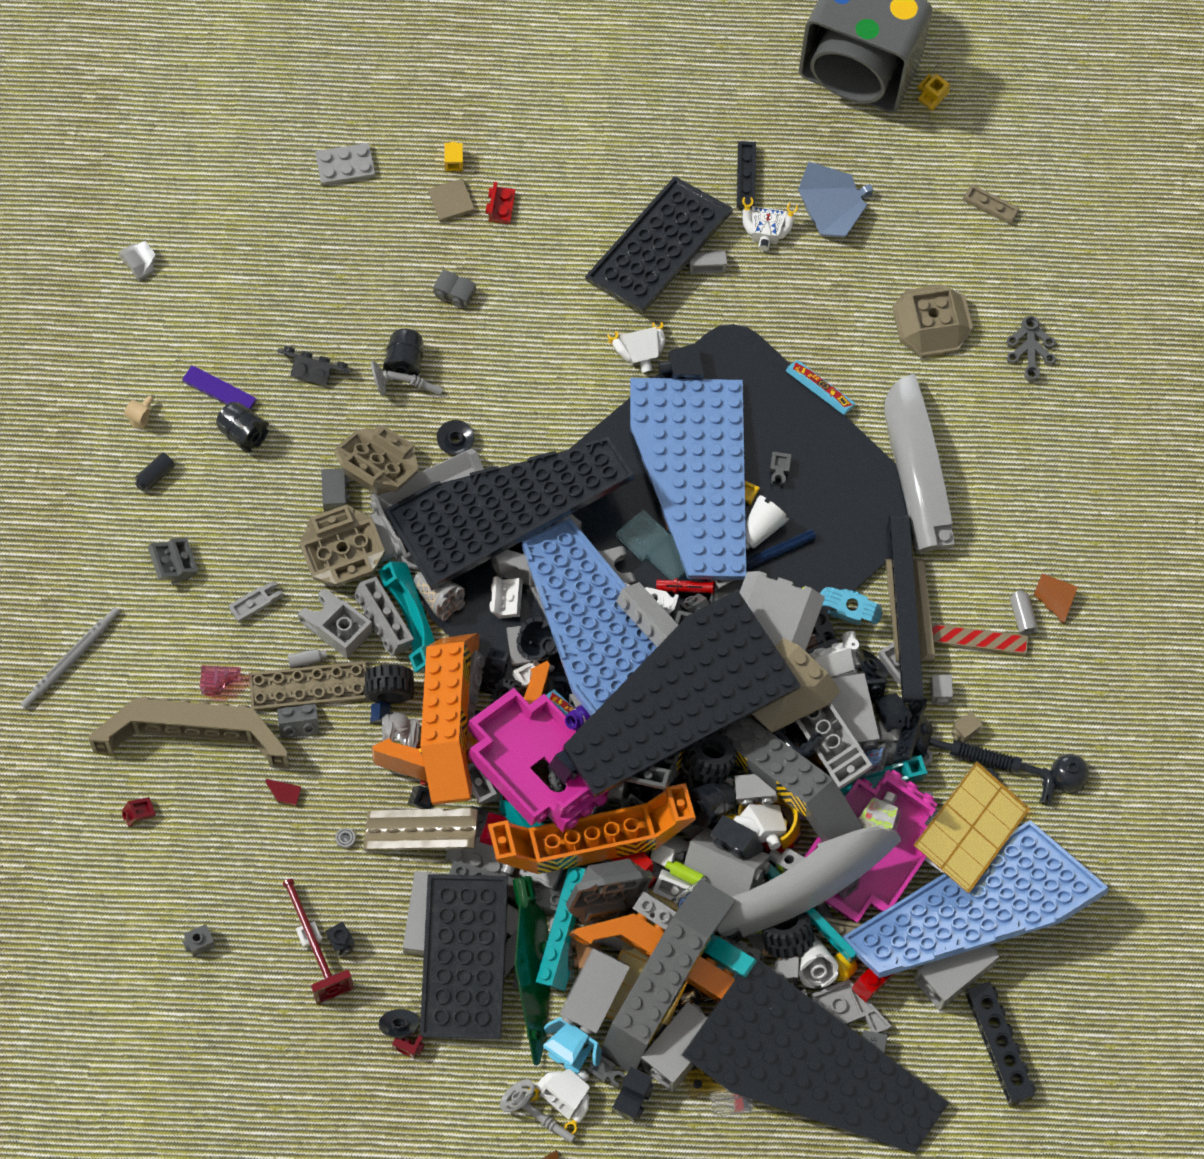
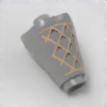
(442, 600)

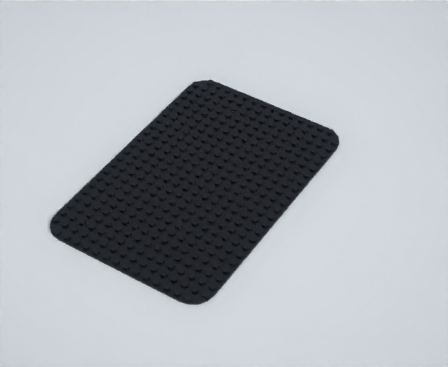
(834, 486)

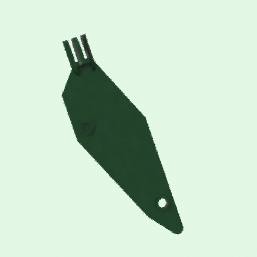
(530, 948)

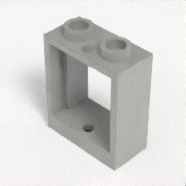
(648, 905)

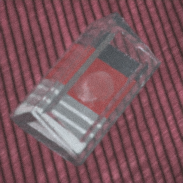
(727, 1103)

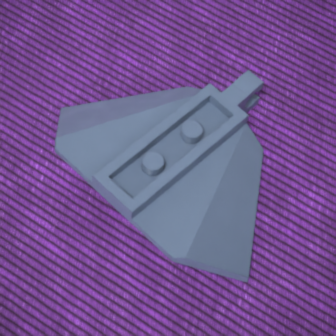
(832, 199)

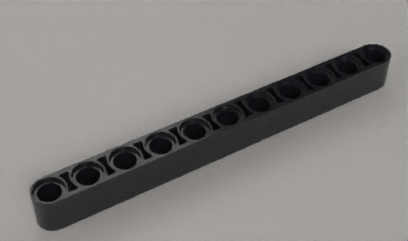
(905, 609)

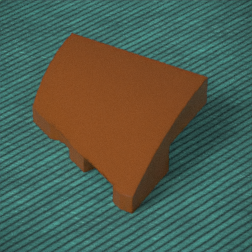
(1055, 595)

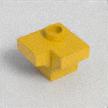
(933, 91)

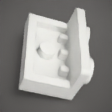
(506, 597)

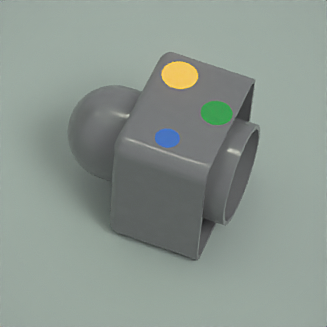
(865, 48)

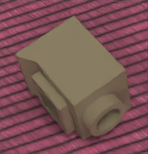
(966, 727)

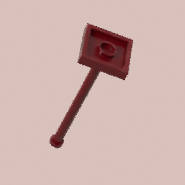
(331, 985)

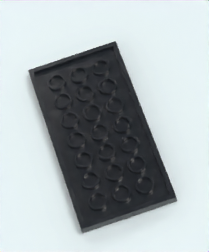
(658, 244)
(464, 956)

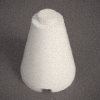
(763, 522)
(817, 966)

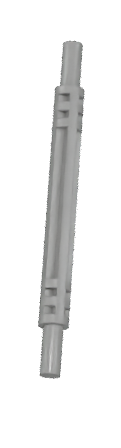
(71, 656)

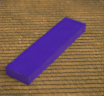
(216, 388)

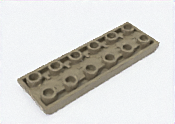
(926, 642)
(307, 686)
(421, 829)

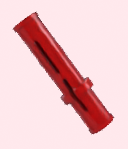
(708, 587)

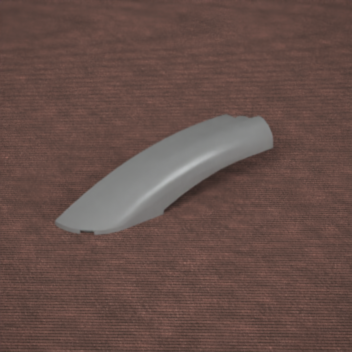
(918, 466)
(809, 882)

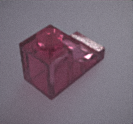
(215, 678)

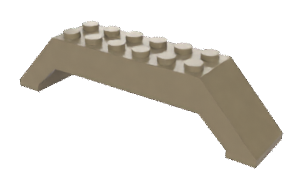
(189, 721)

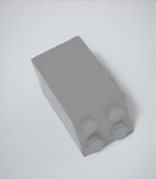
(856, 709)
(723, 869)
(951, 976)
(594, 990)
(664, 1057)

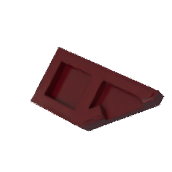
(284, 792)

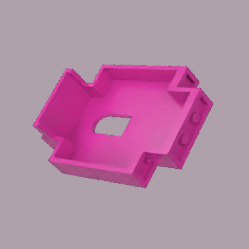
(512, 741)
(891, 875)

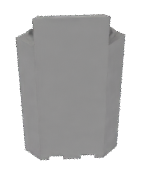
(450, 469)
(782, 607)

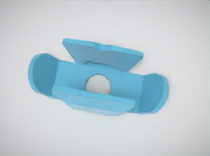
(837, 600)
(567, 1045)

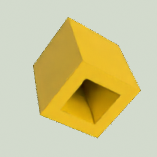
(453, 156)

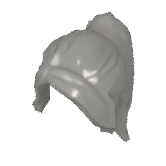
(402, 728)

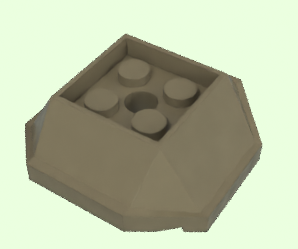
(932, 335)
(378, 459)
(336, 530)

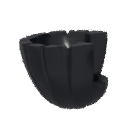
(536, 640)

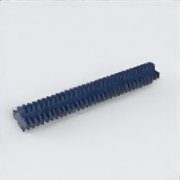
(785, 546)

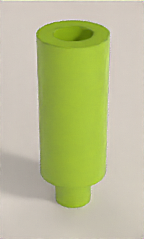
(683, 872)

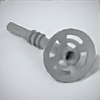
(382, 377)
(520, 1100)

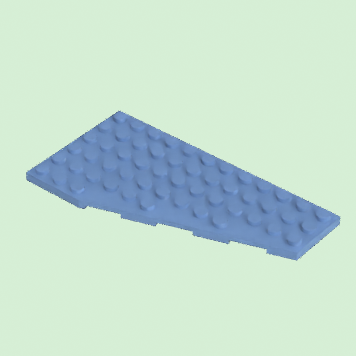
(695, 460)
(579, 598)
(1021, 891)

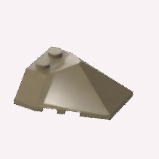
(815, 692)

